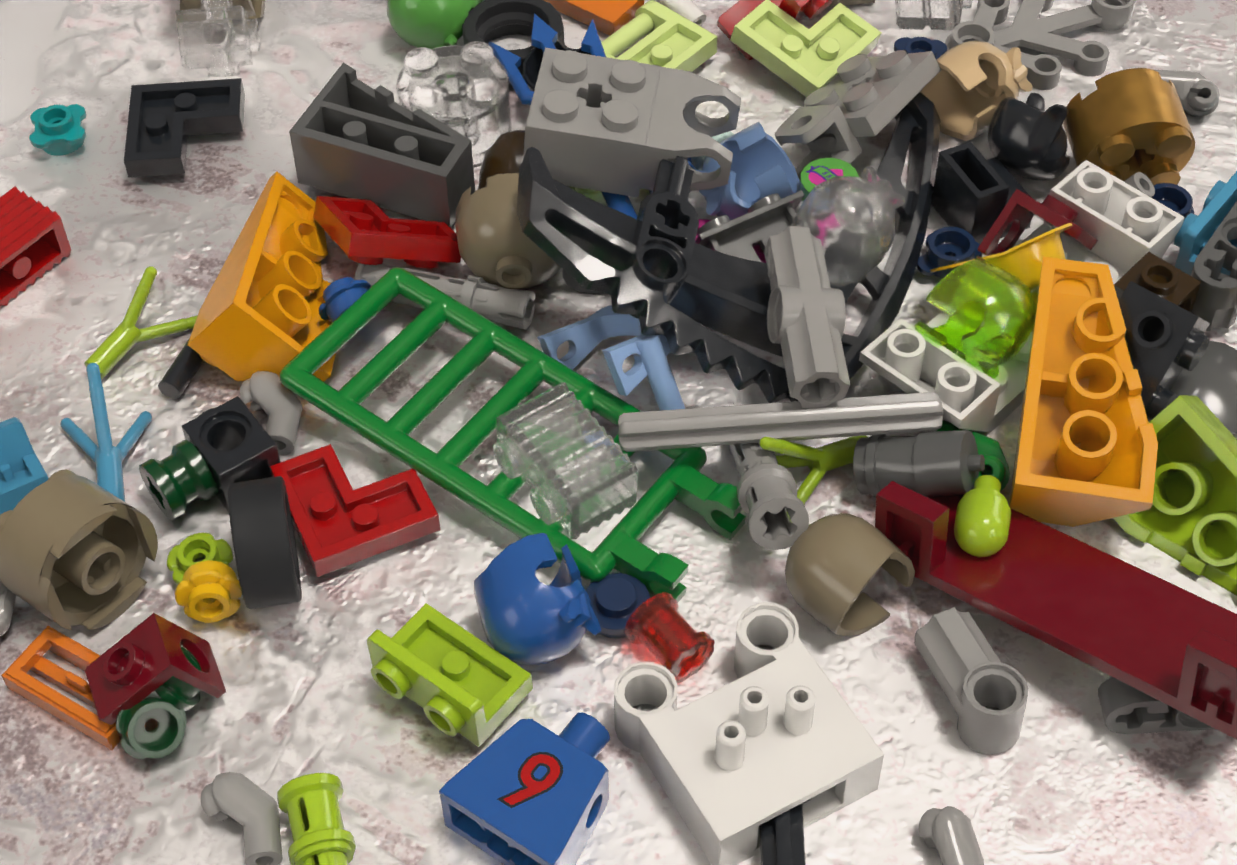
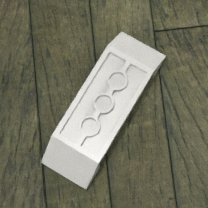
(1126, 229)

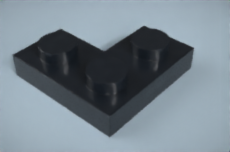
(169, 112)

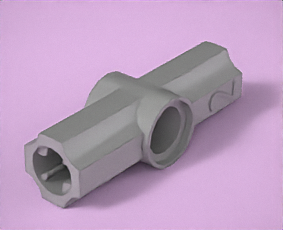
(806, 318)

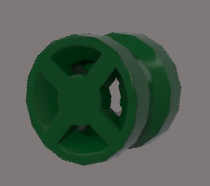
(178, 479)

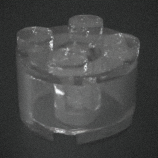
(461, 89)

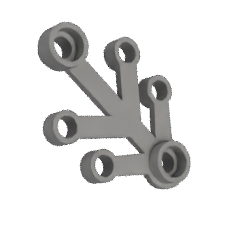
(1044, 35)

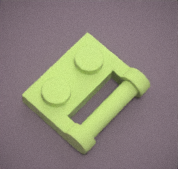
(669, 42)

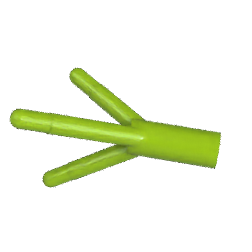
(127, 334)
(817, 459)

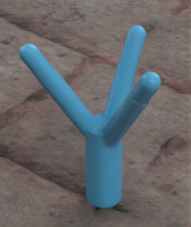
(106, 456)

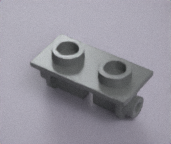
(739, 236)

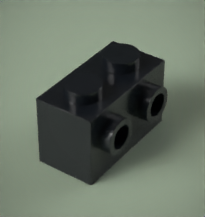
(1160, 343)

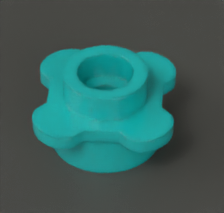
(58, 129)

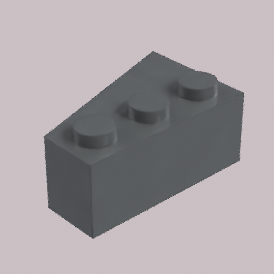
(378, 151)

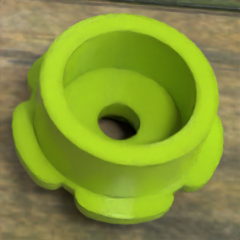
(196, 547)

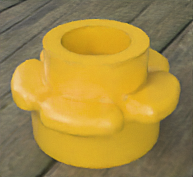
(209, 591)

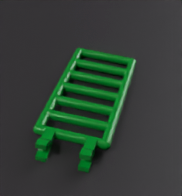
(619, 548)

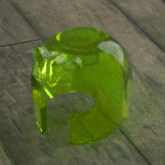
(987, 313)

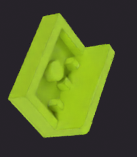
(449, 674)

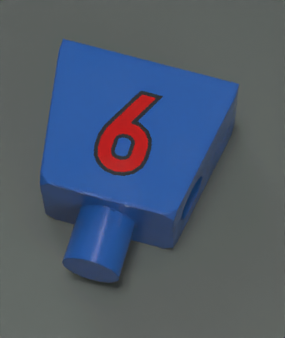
(532, 793)

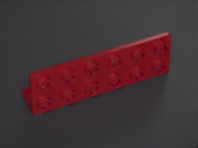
(1079, 603)

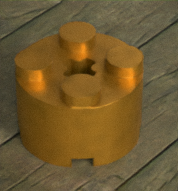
(1131, 127)

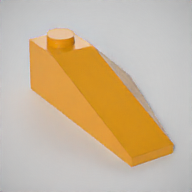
(267, 290)
(1082, 420)

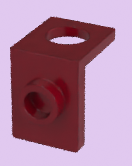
(1021, 210)
(145, 662)

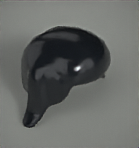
(1030, 138)

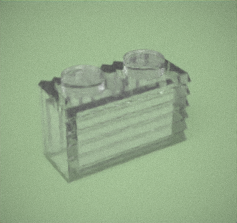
(565, 461)

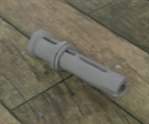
(766, 496)

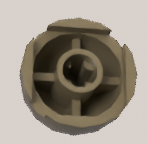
(493, 239)

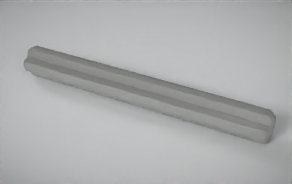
(779, 420)

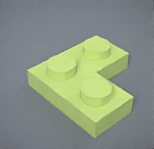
(803, 55)

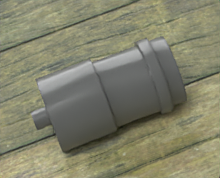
(926, 463)

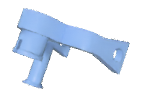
(648, 352)

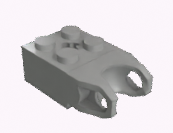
(615, 119)

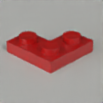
(371, 235)
(350, 524)

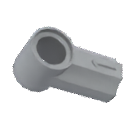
(974, 679)

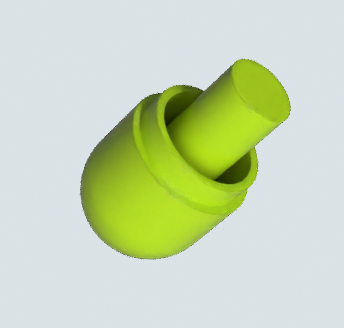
(982, 518)

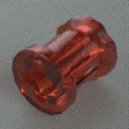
(669, 636)

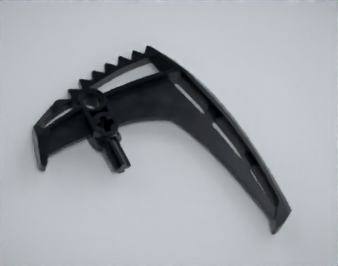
(679, 285)

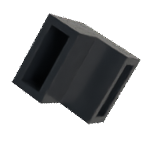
(972, 190)

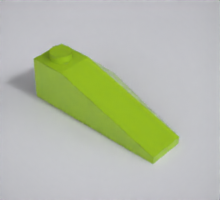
(1193, 493)

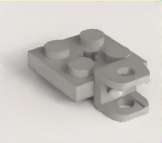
(857, 104)

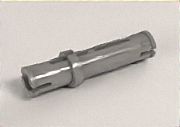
(488, 300)

